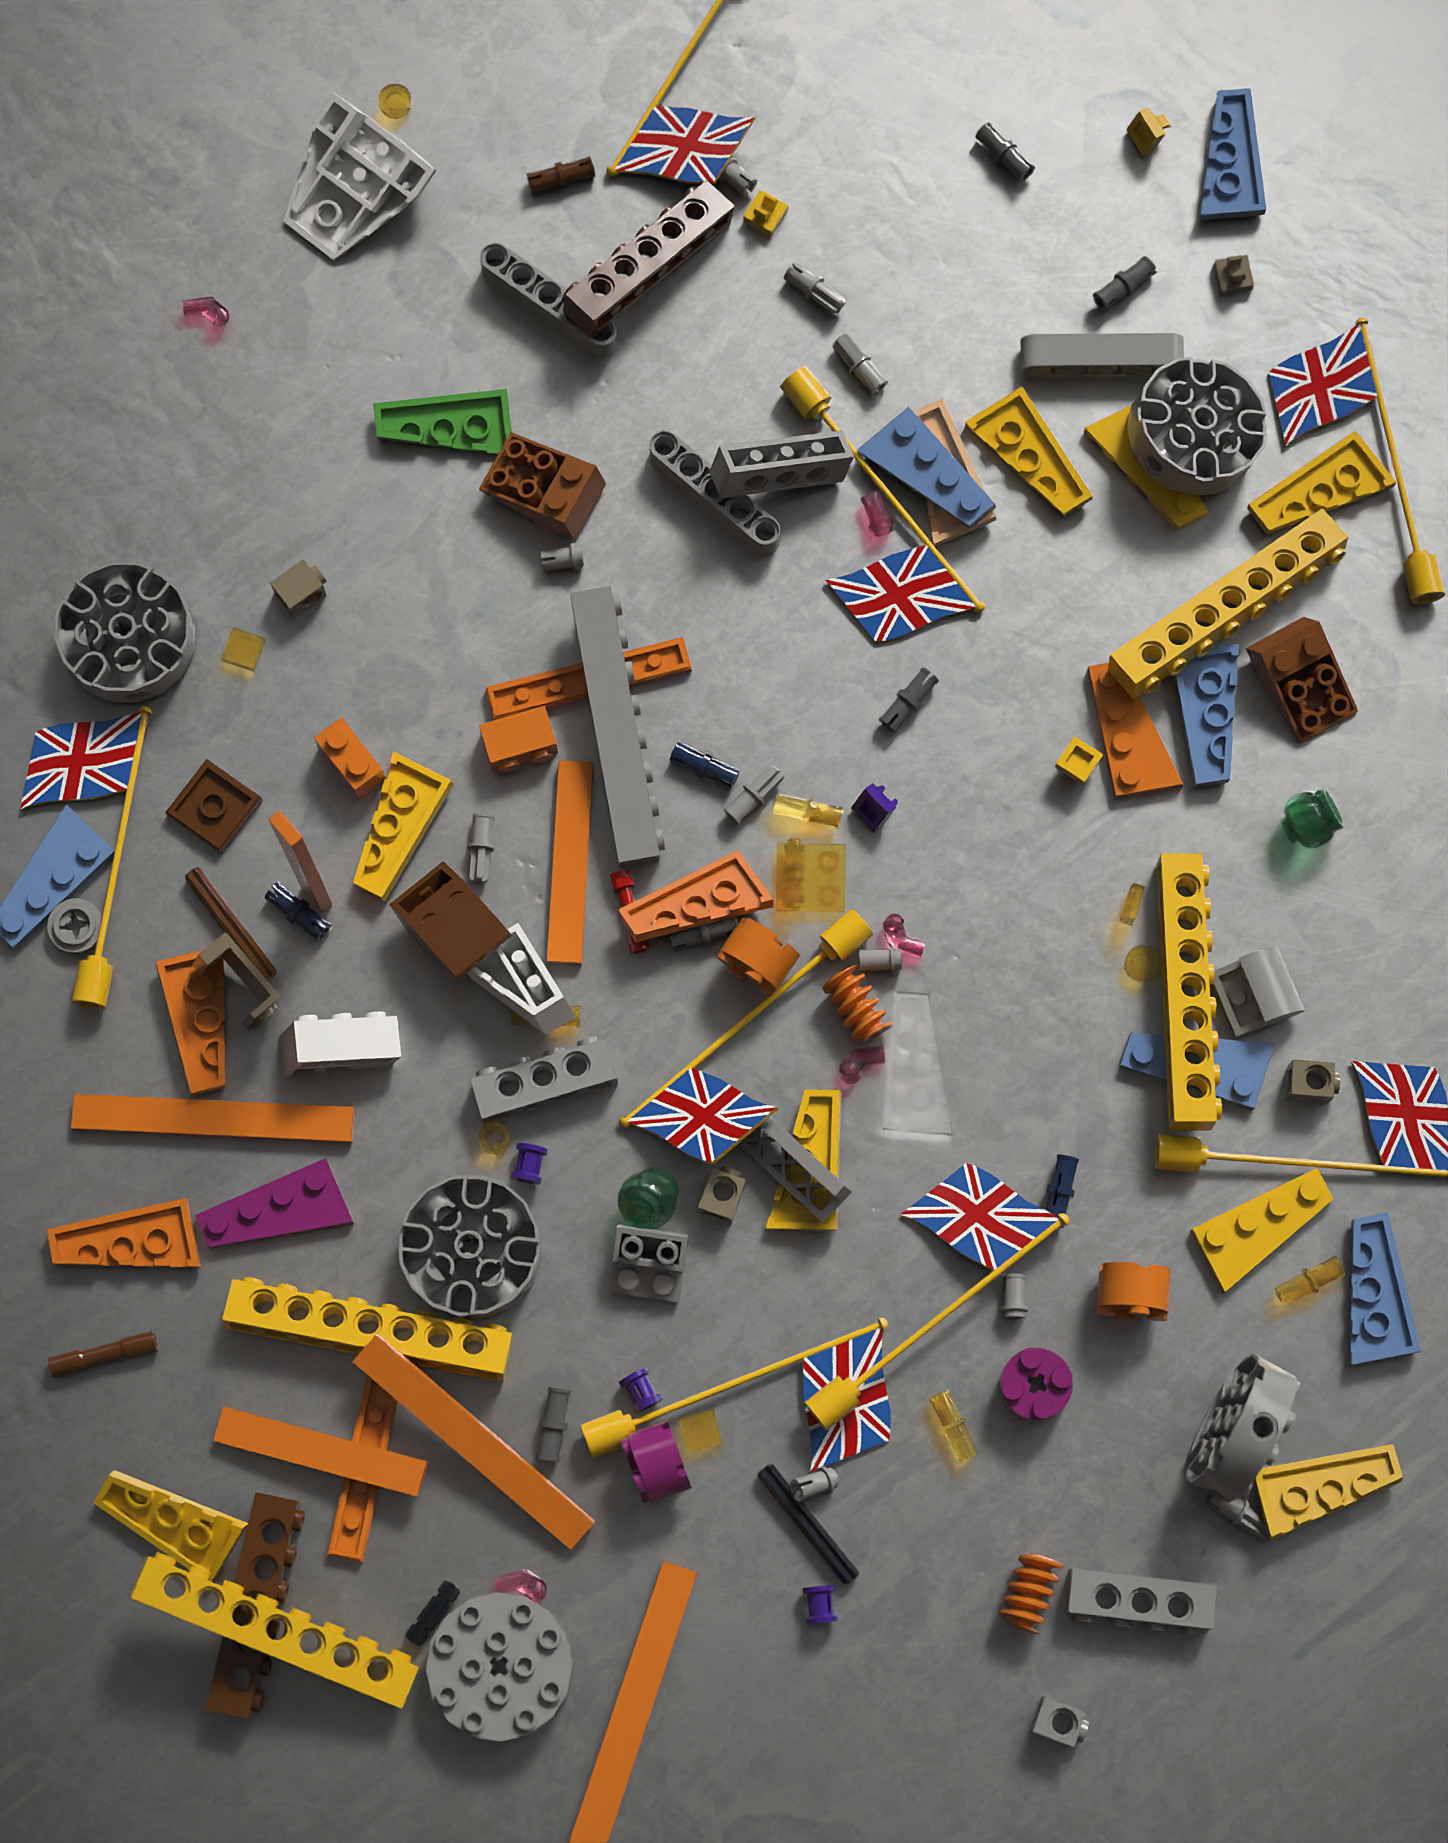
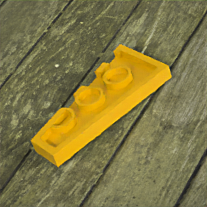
(1028, 446)
(403, 816)
(1317, 1487)
(172, 1523)

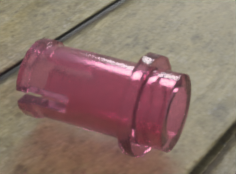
(880, 521)

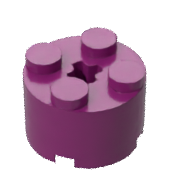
(1056, 1381)
(658, 1461)

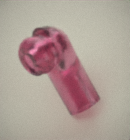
(207, 307)
(897, 936)
(857, 1060)
(523, 1581)

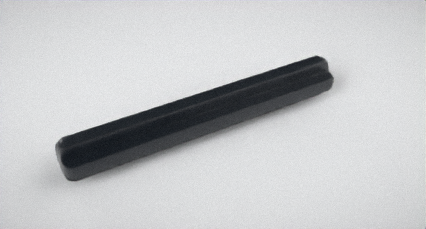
(808, 1524)

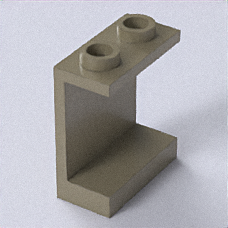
(227, 949)

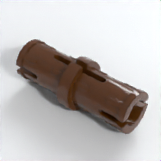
(561, 175)

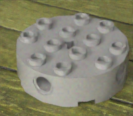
(1197, 426)
(93, 624)
(470, 1211)
(1242, 1429)
(462, 1667)

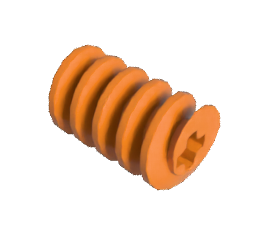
(855, 1005)
(1030, 1592)

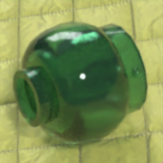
(1311, 818)
(648, 1198)

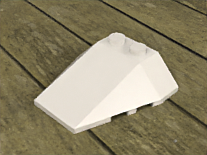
(352, 179)

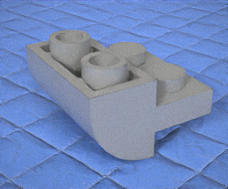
(1257, 991)
(648, 1263)

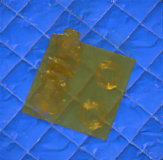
(810, 876)

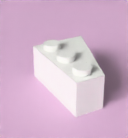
(523, 983)
(340, 1042)

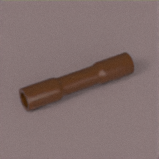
(81, 1359)

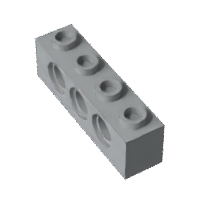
(781, 464)
(530, 1096)
(1198, 1600)

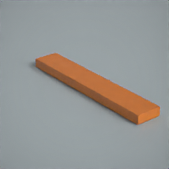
(569, 683)
(570, 863)
(320, 1451)
(358, 1498)

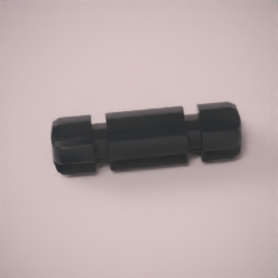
(432, 1613)

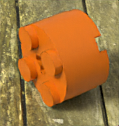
(759, 955)
(1133, 1291)

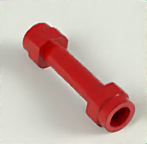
(622, 884)

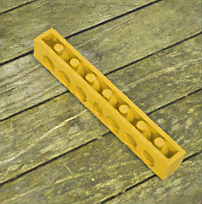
(1315, 533)
(1184, 1111)
(312, 1331)
(390, 1688)

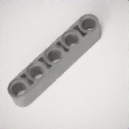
(533, 292)
(1098, 354)
(719, 508)

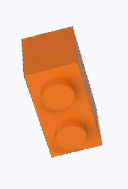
(518, 739)
(350, 758)

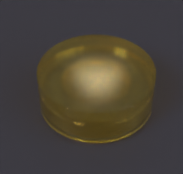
(395, 101)
(1142, 963)

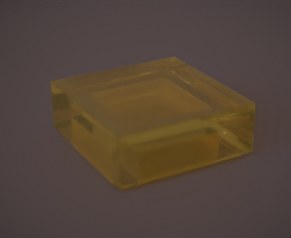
(243, 649)
(1132, 904)
(700, 1431)

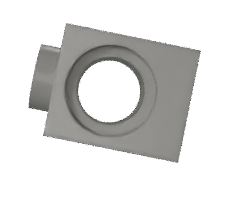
(1043, 1722)

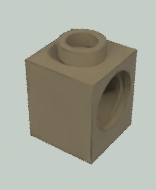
(299, 588)
(1298, 1088)
(718, 1209)

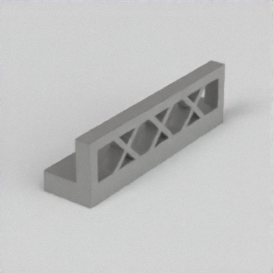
(802, 1157)

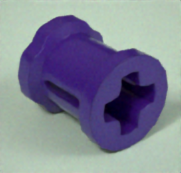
(528, 1163)
(640, 1390)
(820, 1604)

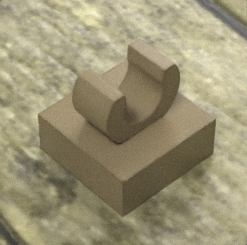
(1233, 274)

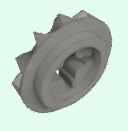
(62, 917)

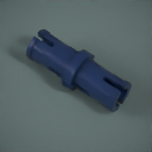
(704, 765)
(297, 911)
(1061, 1187)

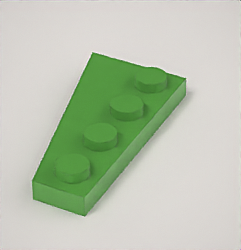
(455, 421)

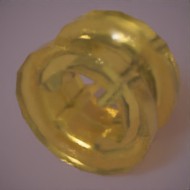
(489, 1128)

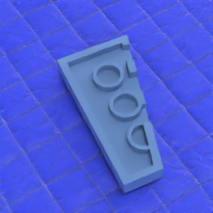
(1233, 164)
(922, 462)
(1207, 713)
(54, 874)
(1240, 1065)
(1379, 1300)

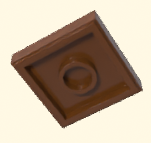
(213, 806)

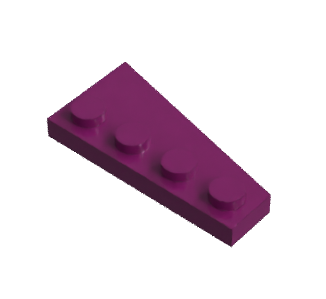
(288, 1205)

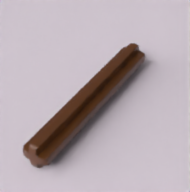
(228, 921)

